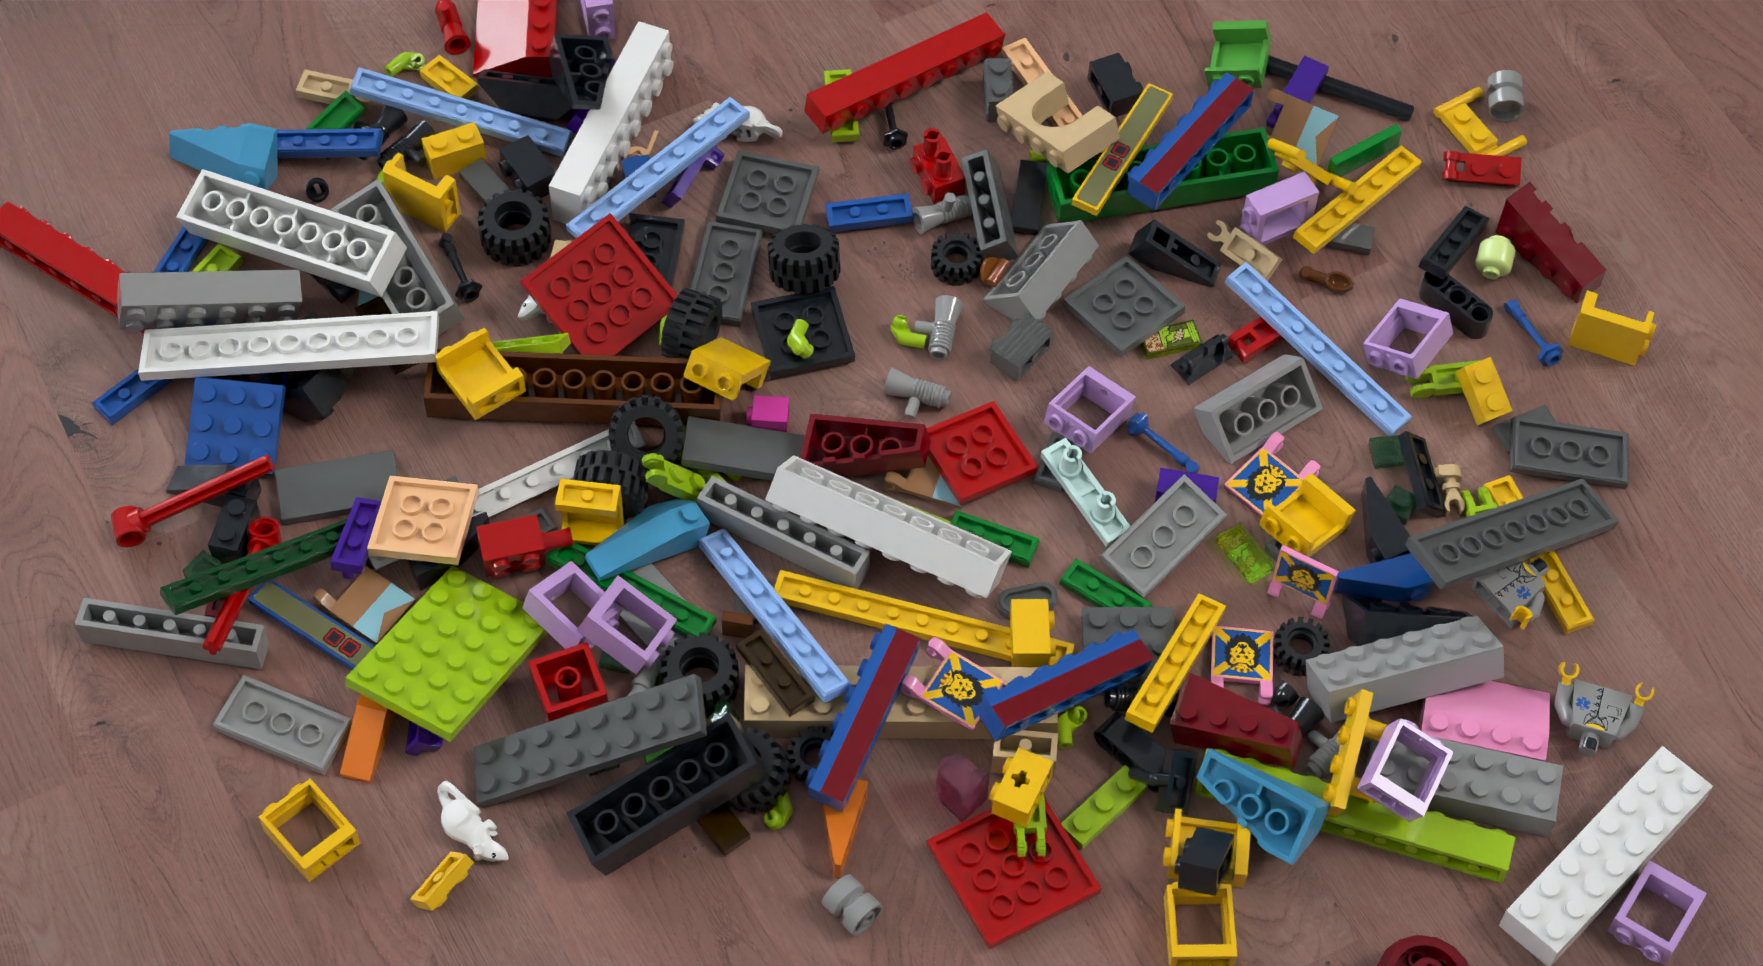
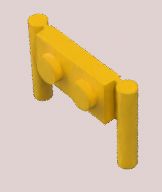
(1470, 129)
(1295, 159)

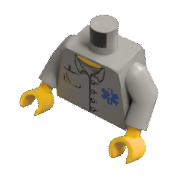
(1514, 591)
(1595, 712)

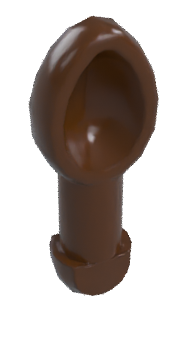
(1334, 281)

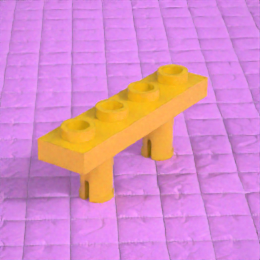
(1350, 740)

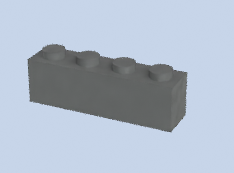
(989, 206)

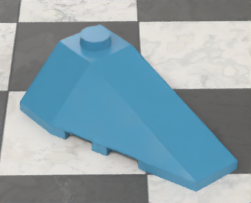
(235, 152)
(650, 537)
(1274, 811)

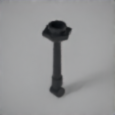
(895, 138)
(468, 289)

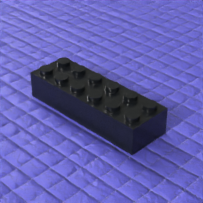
(666, 795)

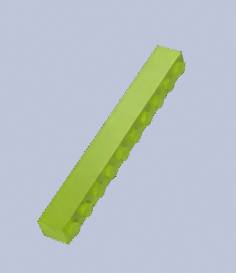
(1429, 838)

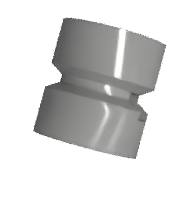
(1505, 96)
(848, 901)

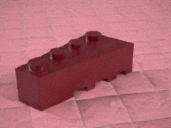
(1549, 244)
(864, 445)
(1226, 721)

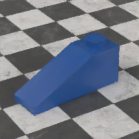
(1389, 579)

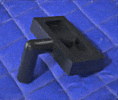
(1174, 782)

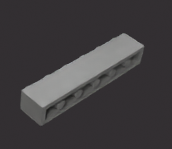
(784, 534)
(167, 633)

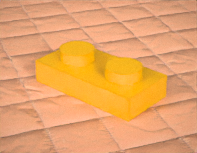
(448, 78)
(441, 881)

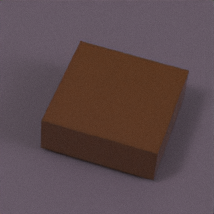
(737, 624)

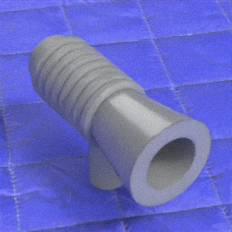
(946, 211)
(943, 328)
(916, 390)
(1319, 763)

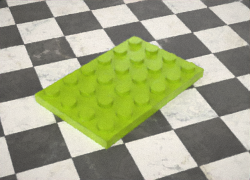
(448, 653)

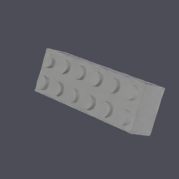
(415, 281)
(207, 298)
(1407, 666)
(1483, 785)

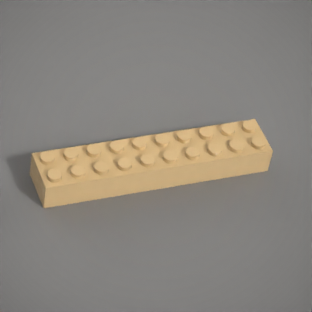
(907, 719)

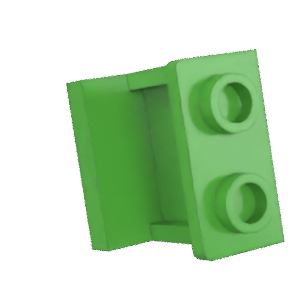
(1241, 51)

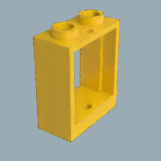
(326, 852)
(1203, 954)

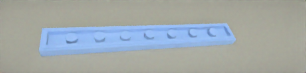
(458, 111)
(663, 166)
(1318, 349)
(774, 615)

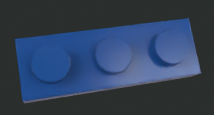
(868, 212)

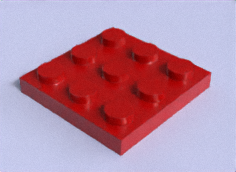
(978, 453)

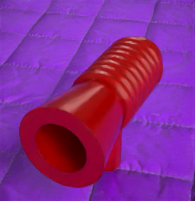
(455, 38)

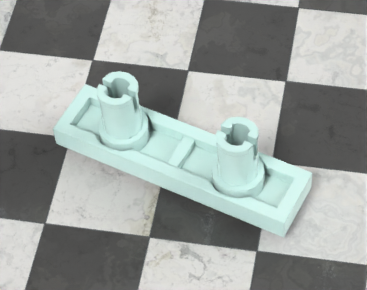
(1085, 491)

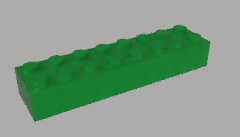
(1231, 169)

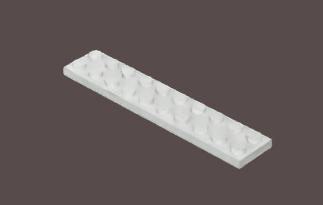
(289, 345)

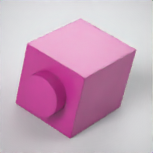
(769, 413)

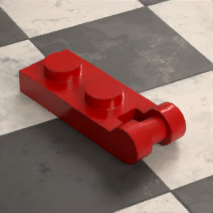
(1482, 169)
(1260, 335)

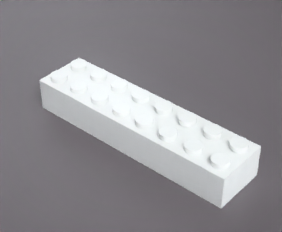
(608, 131)
(292, 232)
(888, 526)
(1605, 856)

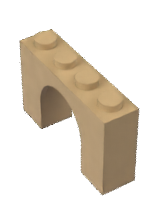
(1062, 145)

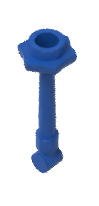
(1550, 353)
(1139, 424)

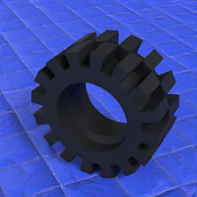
(956, 271)
(1299, 630)
(801, 746)

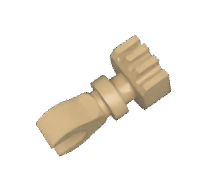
(1449, 476)

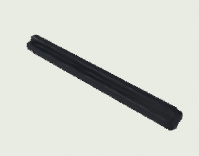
(1347, 91)

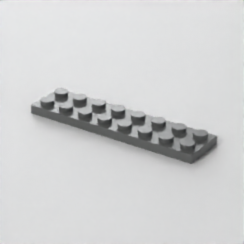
(1511, 533)
(590, 740)

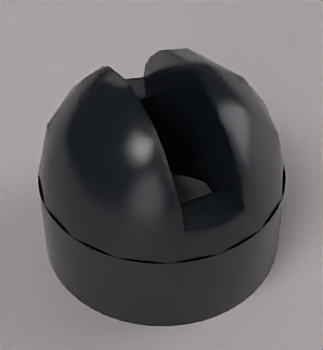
(311, 191)
(1284, 695)

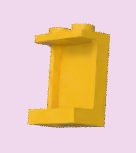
(428, 203)
(1611, 333)
(725, 367)
(479, 374)
(589, 510)
(1308, 517)
(1182, 827)

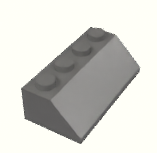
(1043, 270)
(1258, 406)

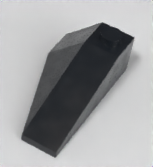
(580, 68)
(316, 392)
(1372, 620)

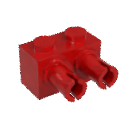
(937, 167)

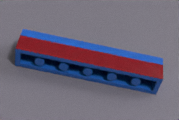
(1189, 140)
(1063, 684)
(863, 717)

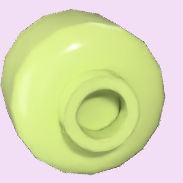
(1495, 257)

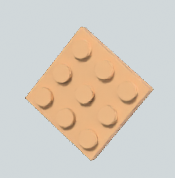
(423, 520)

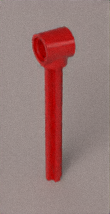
(133, 522)
(263, 534)

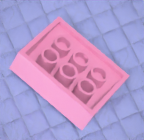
(1491, 718)

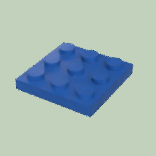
(234, 422)

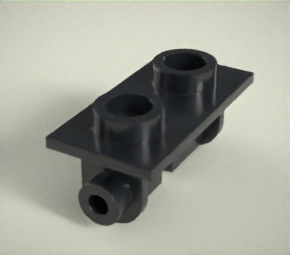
(1203, 359)

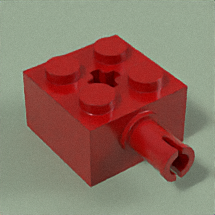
(518, 545)
(567, 682)

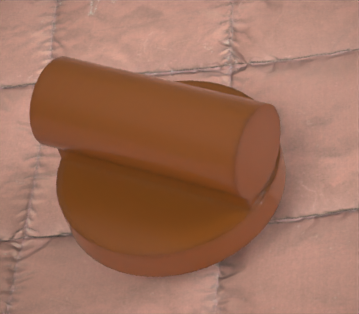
(993, 270)

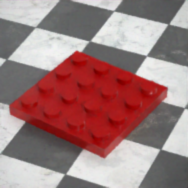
(600, 290)
(1008, 891)

